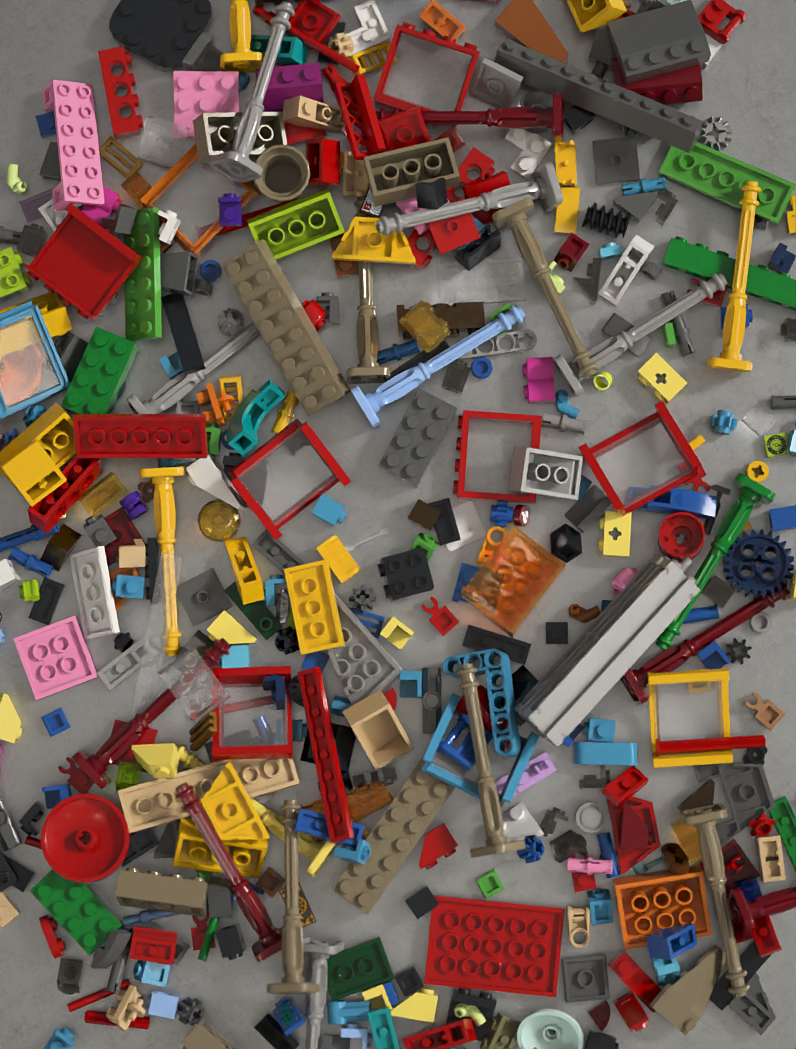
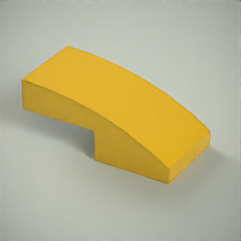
(567, 211)

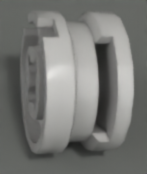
(590, 817)

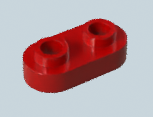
(55, 944)

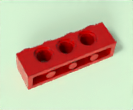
(109, 61)
(79, 475)

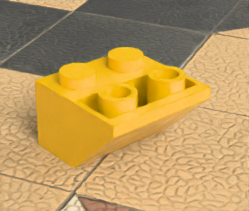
(33, 472)

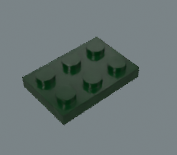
(358, 969)

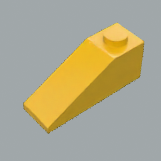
(244, 570)

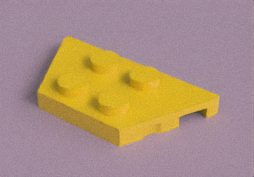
(367, 245)
(232, 809)

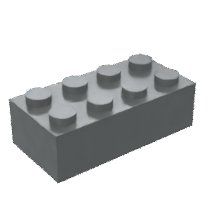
(417, 437)

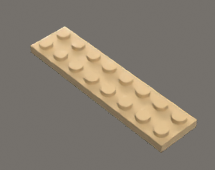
(156, 804)

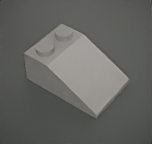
(545, 473)

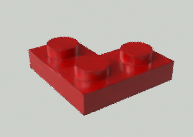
(764, 936)

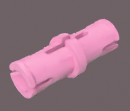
(590, 866)

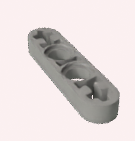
(495, 348)

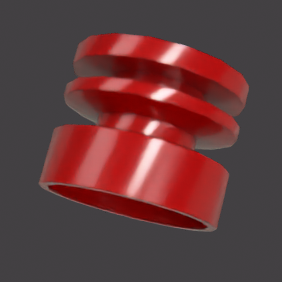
(681, 524)

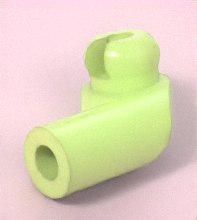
(14, 181)
(467, 1010)

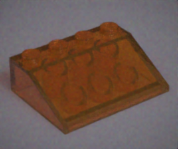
(513, 581)

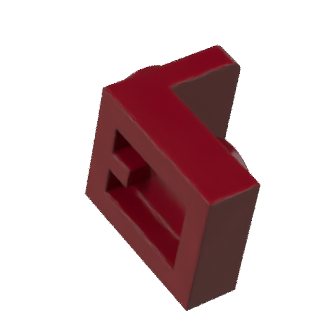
(571, 252)

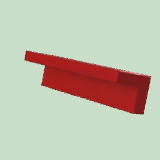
(366, 115)

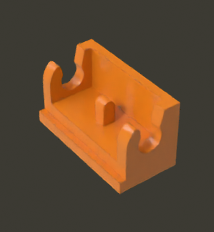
(442, 20)

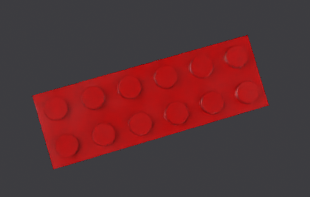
(140, 435)

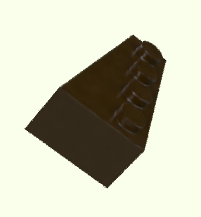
(459, 317)

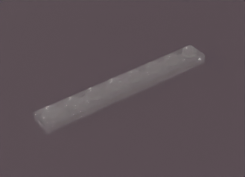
(157, 632)

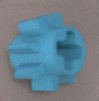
(33, 414)
(723, 422)

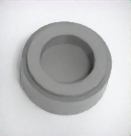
(760, 622)

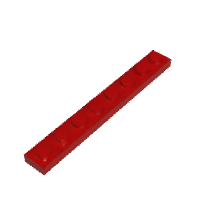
(325, 755)

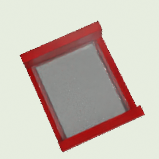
(642, 461)
(286, 475)
(249, 720)

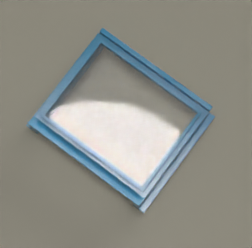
(27, 360)
(505, 769)

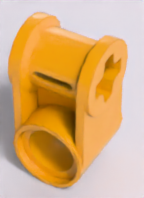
(489, 546)

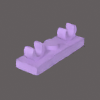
(535, 771)

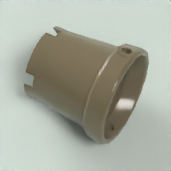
(284, 173)

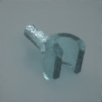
(641, 868)

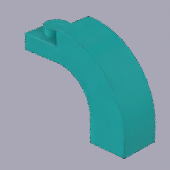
(249, 414)

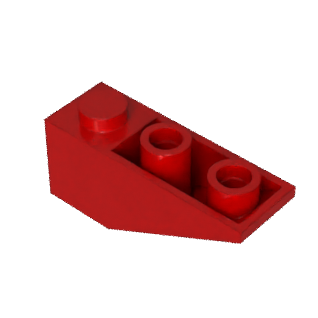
(631, 1011)

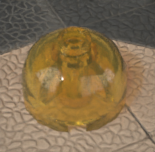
(219, 521)

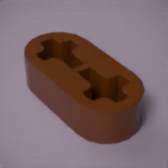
(675, 859)

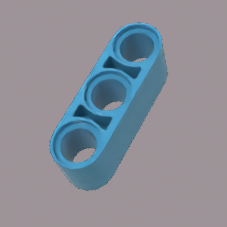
(605, 753)

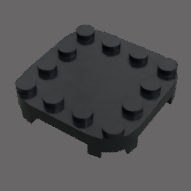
(160, 28)

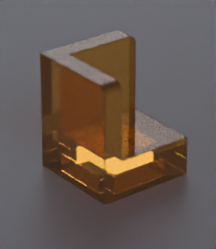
(136, 188)

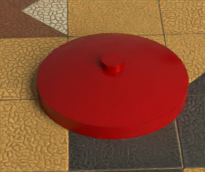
(85, 838)

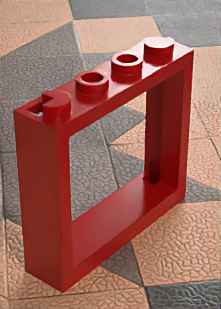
(429, 36)
(460, 464)

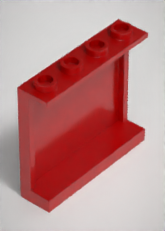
(83, 263)

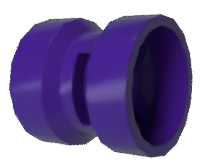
(133, 505)

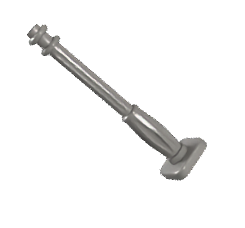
(236, 163)

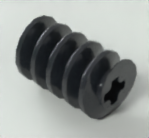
(606, 220)

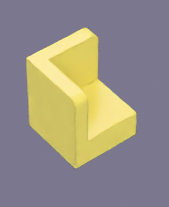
(396, 633)
(377, 997)

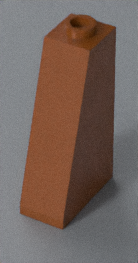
(529, 28)

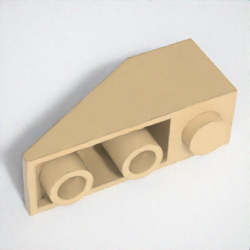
(312, 114)

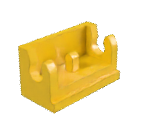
(565, 163)
(338, 559)

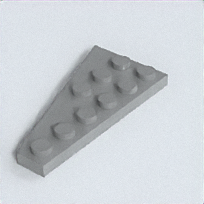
(363, 661)

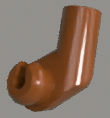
(583, 615)

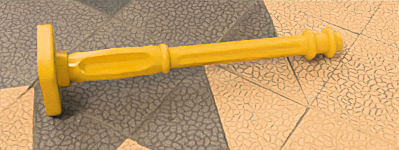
(241, 58)
(736, 309)
(165, 527)

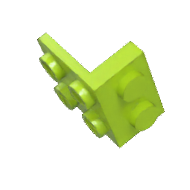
(11, 274)

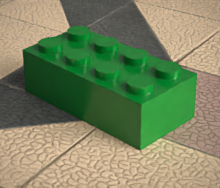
(100, 374)
(77, 910)

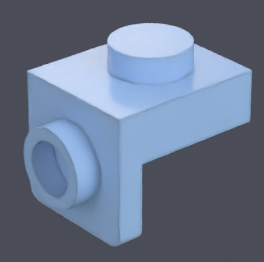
(353, 1030)

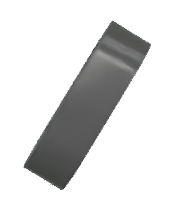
(196, 50)

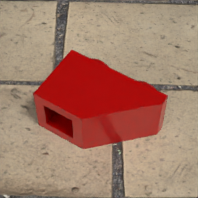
(436, 844)

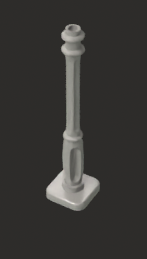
(544, 187)
(615, 346)
(183, 384)
(317, 972)

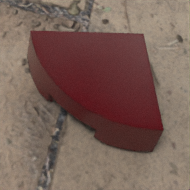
(601, 1014)

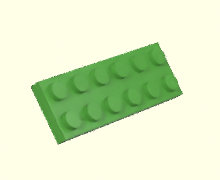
(723, 178)
(144, 282)

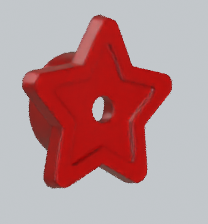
(763, 830)

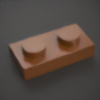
(342, 267)

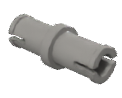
(563, 423)

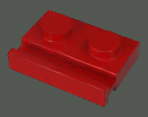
(153, 945)

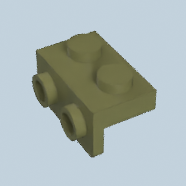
(502, 1033)

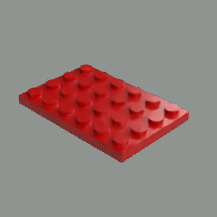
(494, 946)

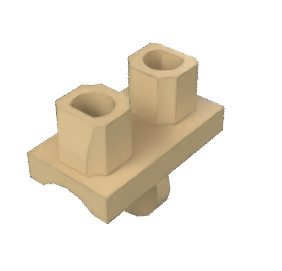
(129, 1007)

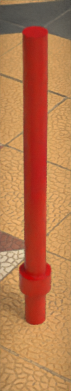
(267, 16)

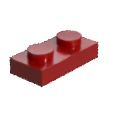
(625, 786)

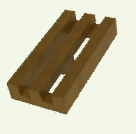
(139, 164)
(202, 731)

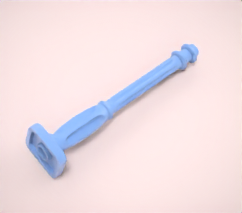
(413, 377)

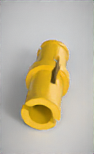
(285, 413)

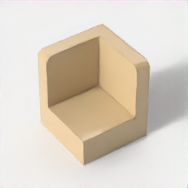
(132, 555)

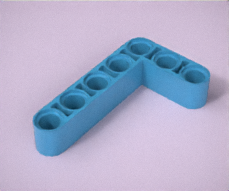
(495, 694)

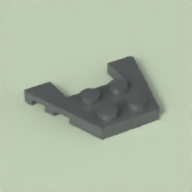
(746, 792)

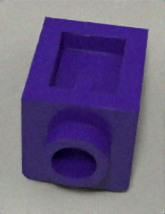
(230, 210)

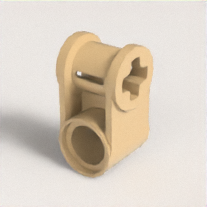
(578, 923)

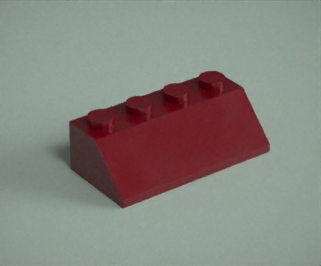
(668, 88)

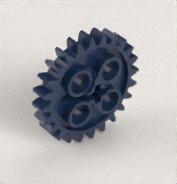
(757, 582)

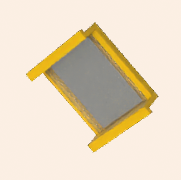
(687, 708)

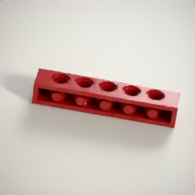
(474, 161)

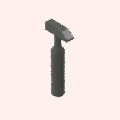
(710, 522)

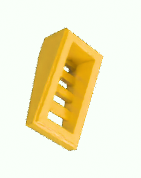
(369, 53)
(239, 388)

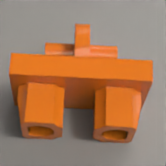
(209, 396)

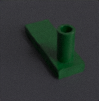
(256, 613)

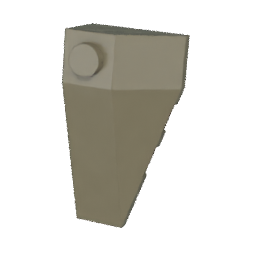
(687, 998)

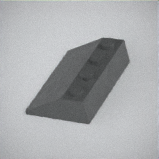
(659, 41)

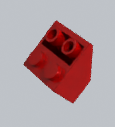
(323, 162)

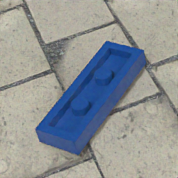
(316, 825)

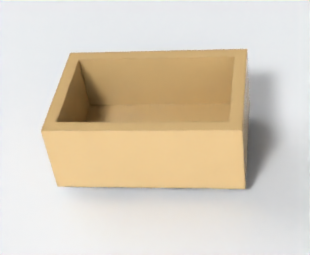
(378, 729)

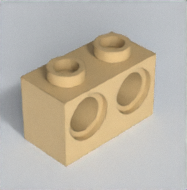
(770, 858)

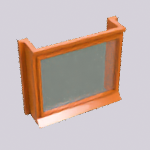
(193, 194)

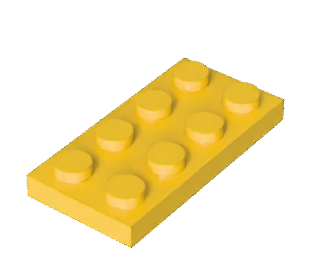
(314, 607)

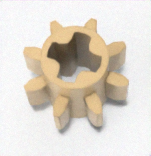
(341, 44)

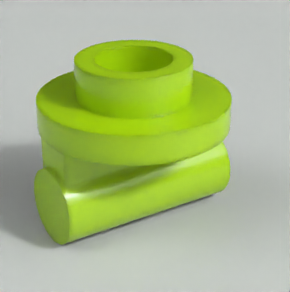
(29, 590)

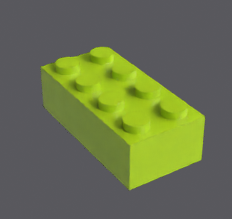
(297, 224)

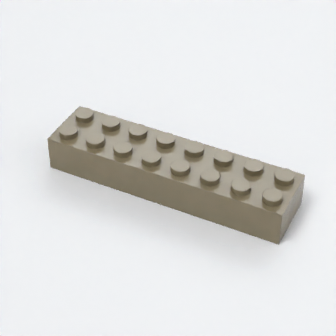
(285, 327)
(394, 838)

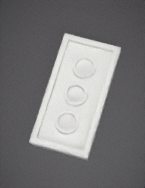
(94, 593)

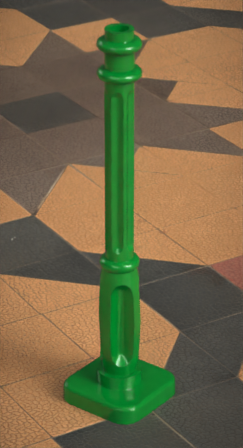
(729, 530)

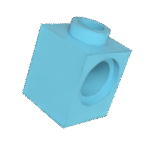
(237, 657)

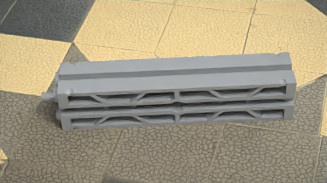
(608, 648)

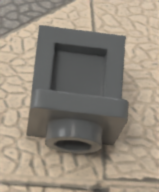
(99, 530)

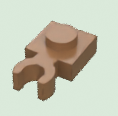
(766, 713)

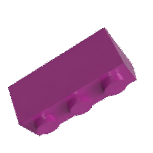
(292, 82)

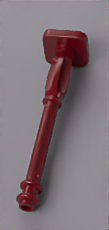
(502, 117)
(636, 680)
(128, 734)
(252, 907)
(746, 911)

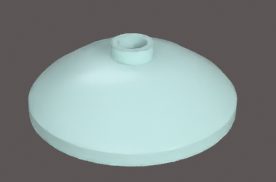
(536, 1032)

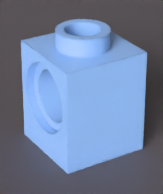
(162, 1004)

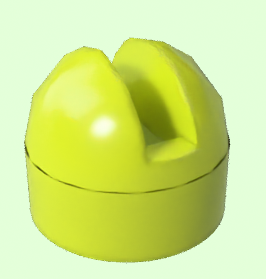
(600, 382)

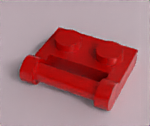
(714, 14)

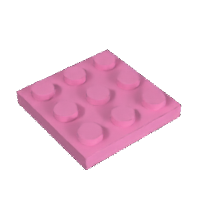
(204, 93)
(55, 657)

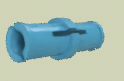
(644, 186)

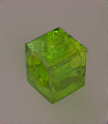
(128, 775)

